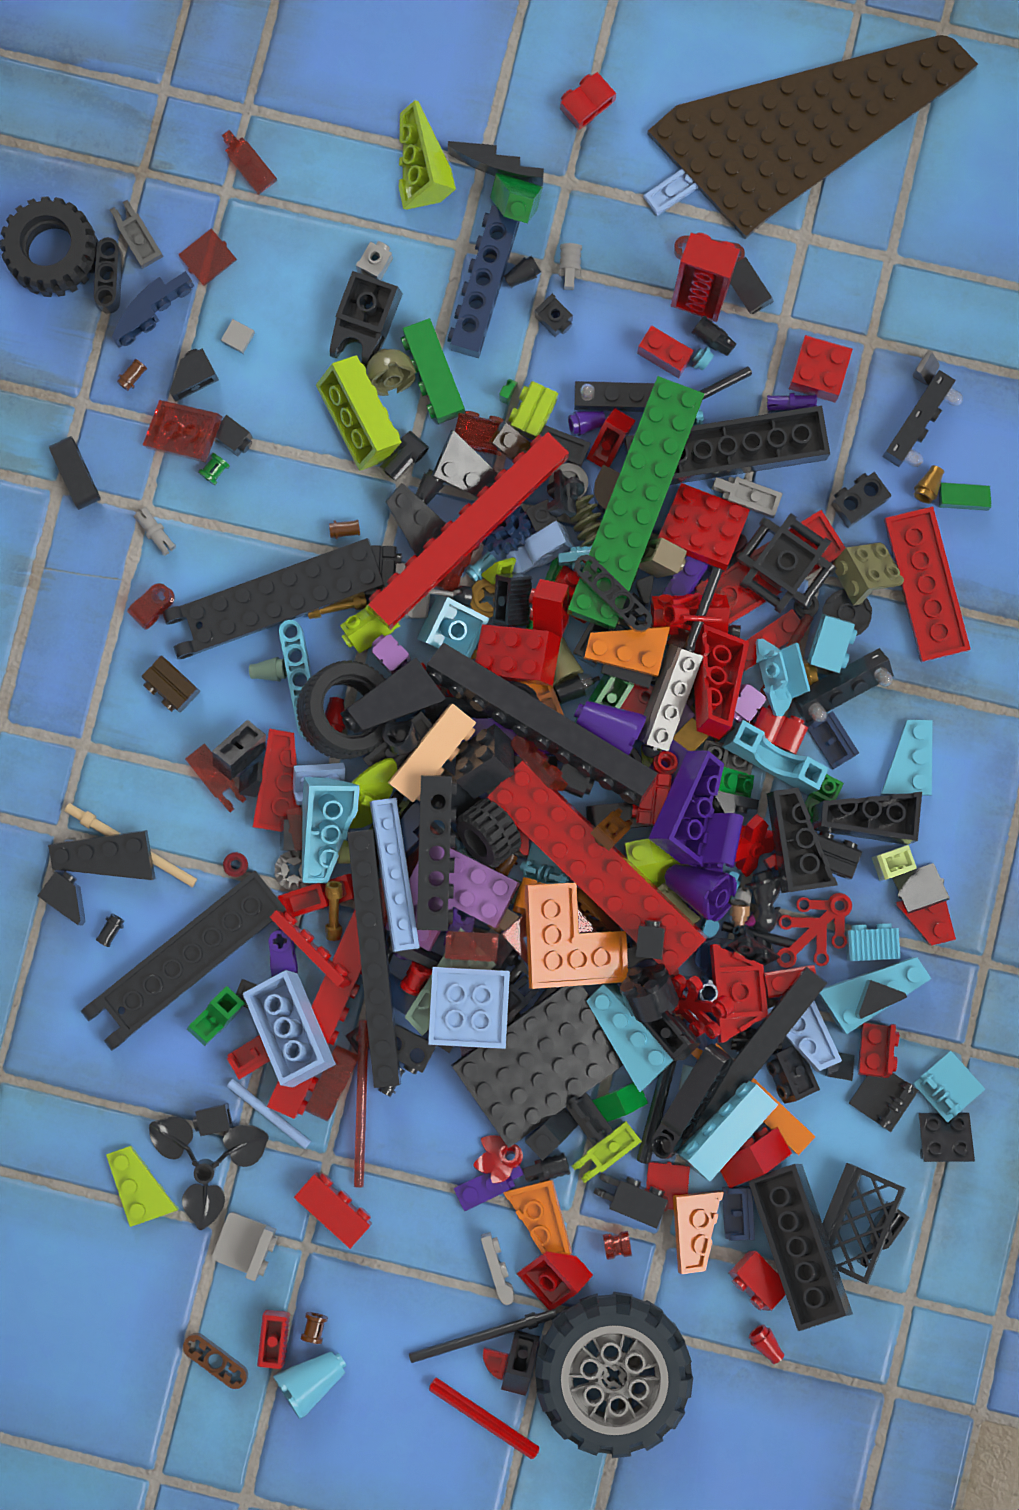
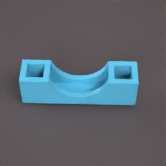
(793, 769)

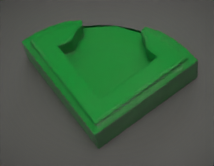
(507, 391)

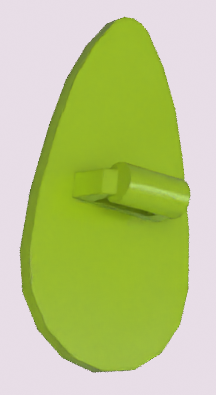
(373, 786)

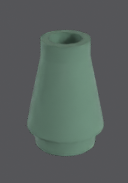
(271, 669)

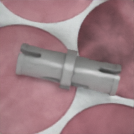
(154, 531)

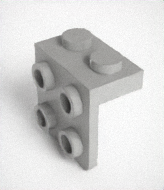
(245, 1245)

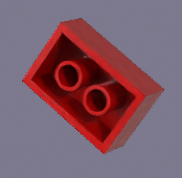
(519, 653)

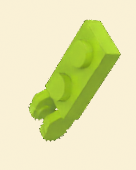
(608, 1150)

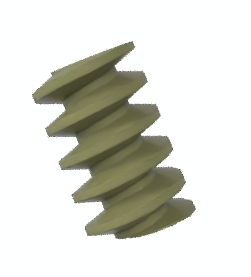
(586, 520)

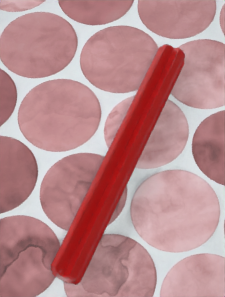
(484, 1418)

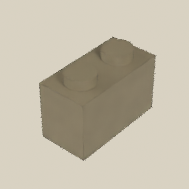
(662, 558)

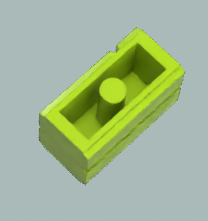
(534, 410)

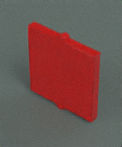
(670, 1178)

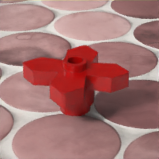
(753, 842)

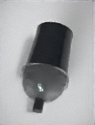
(575, 687)

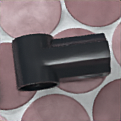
(408, 452)

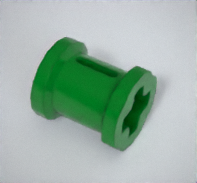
(215, 460)

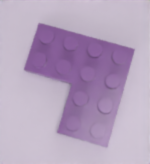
(476, 892)

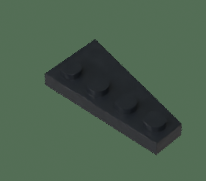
(109, 855)

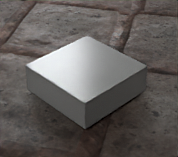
(237, 336)

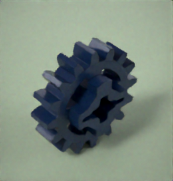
(509, 533)

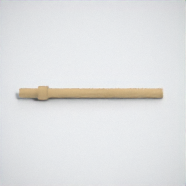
(89, 820)

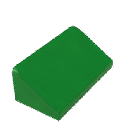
(965, 496)

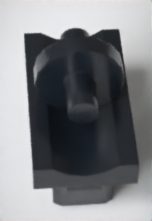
(564, 493)

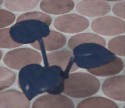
(709, 991)

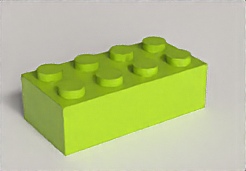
(358, 412)

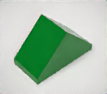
(620, 1102)

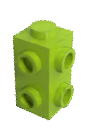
(363, 630)

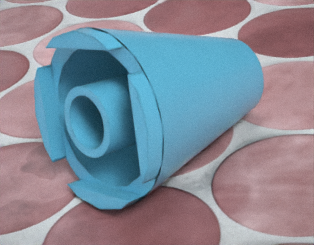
(310, 1381)

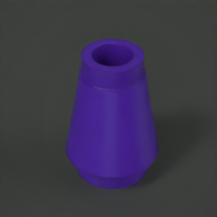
(585, 421)

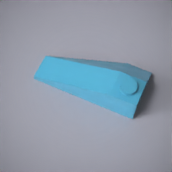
(326, 818)

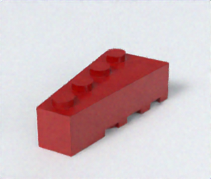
(718, 680)

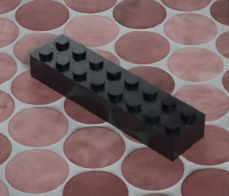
(752, 444)

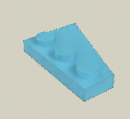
(912, 761)

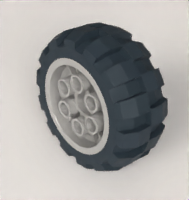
(607, 1322)

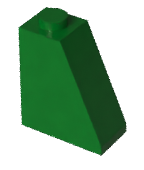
(515, 197)

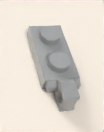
(749, 495)

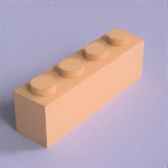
(433, 751)

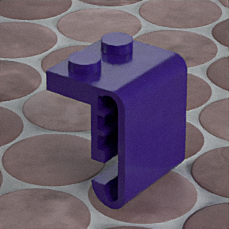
(722, 841)

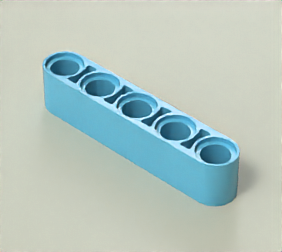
(295, 669)

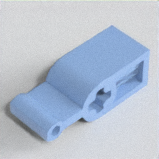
(541, 548)

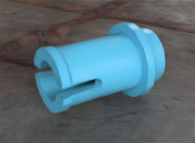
(480, 566)

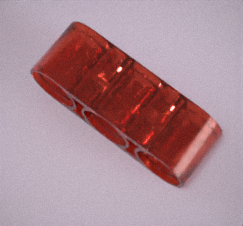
(332, 1084)

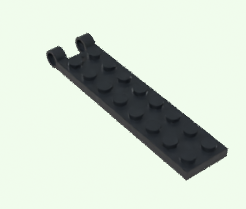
(277, 597)
(186, 957)

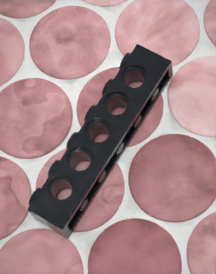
(427, 918)

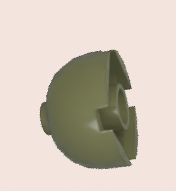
(390, 370)

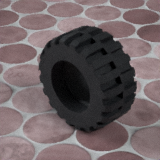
(33, 220)

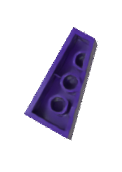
(686, 811)

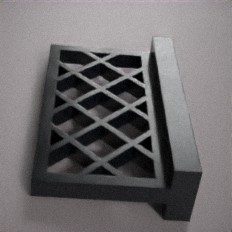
(840, 1207)

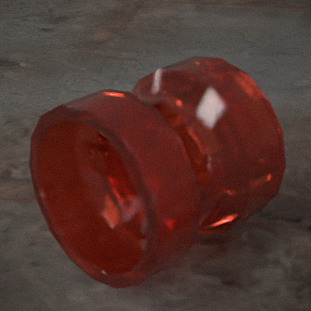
(617, 1245)

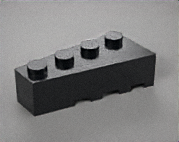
(878, 818)
(796, 844)

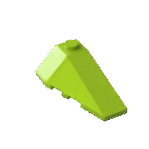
(425, 168)
(649, 859)

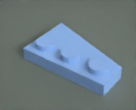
(813, 1039)

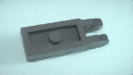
(137, 236)

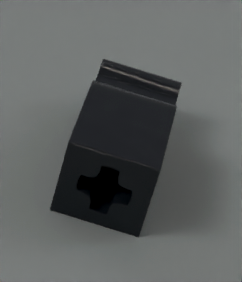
(897, 1225)

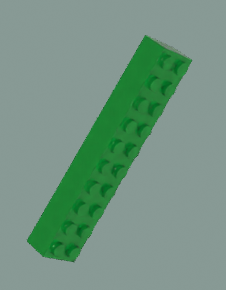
(638, 497)

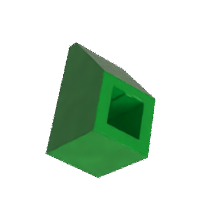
(736, 782)

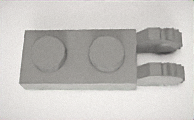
(498, 1270)

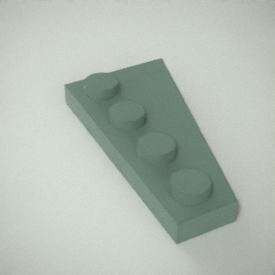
(420, 1010)

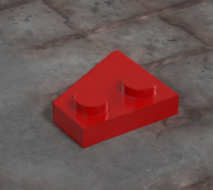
(931, 922)

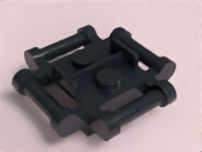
(785, 562)

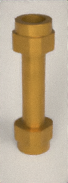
(358, 602)
(333, 892)

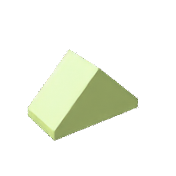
(894, 863)

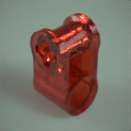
(149, 607)

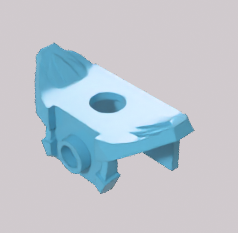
(782, 674)

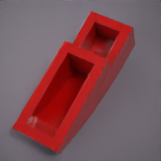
(313, 897)

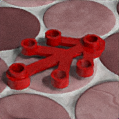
(816, 927)
(720, 1007)

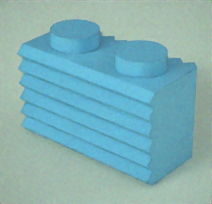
(872, 943)

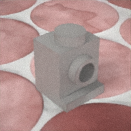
(377, 268)

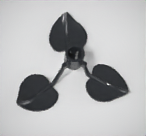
(200, 1201)

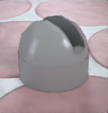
(741, 897)

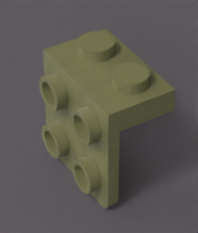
(865, 570)

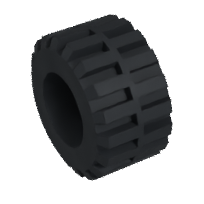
(488, 833)

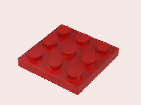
(704, 525)

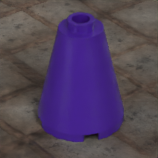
(611, 724)
(702, 889)

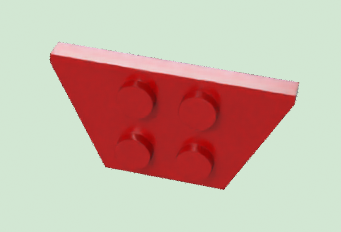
(744, 985)

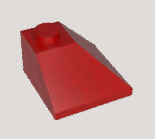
(555, 1277)

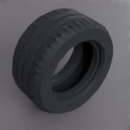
(312, 715)

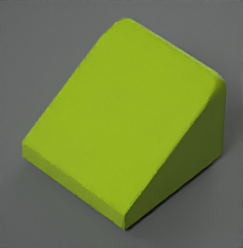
(500, 567)

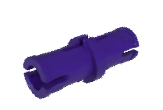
(790, 402)

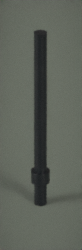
(530, 1321)

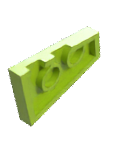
(137, 1187)

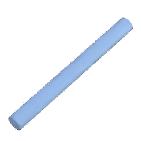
(268, 1113)

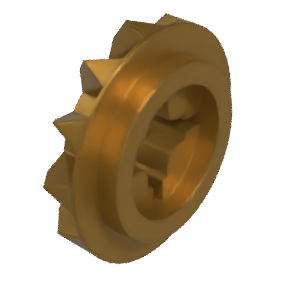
(478, 595)

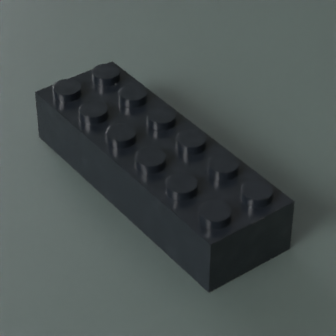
(800, 1247)

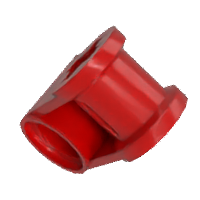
(415, 978)

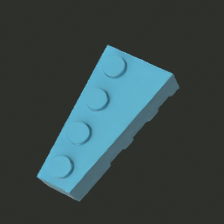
(843, 997)
(630, 1038)
(727, 1130)

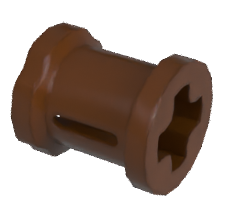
(314, 1327)

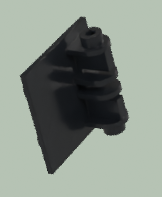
(884, 1099)
(946, 1140)

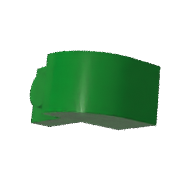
(216, 1016)

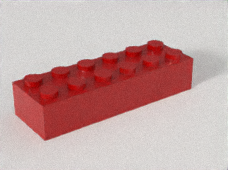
(704, 276)

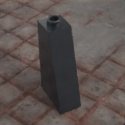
(395, 697)

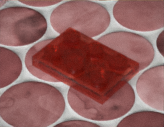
(182, 431)

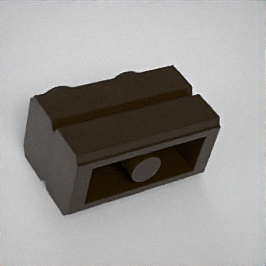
(170, 684)

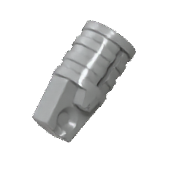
(570, 263)

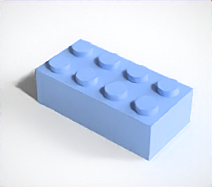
(289, 1029)

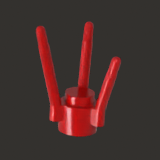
(676, 614)

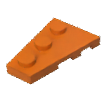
(541, 1213)

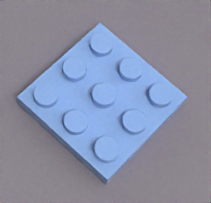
(469, 1007)

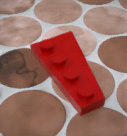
(277, 781)

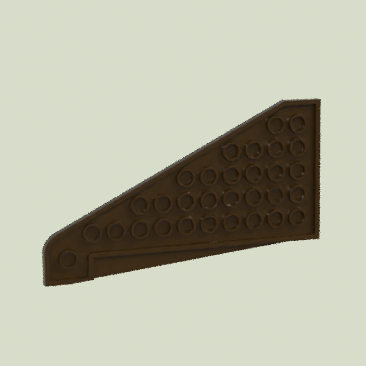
(783, 136)

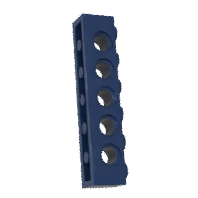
(472, 342)

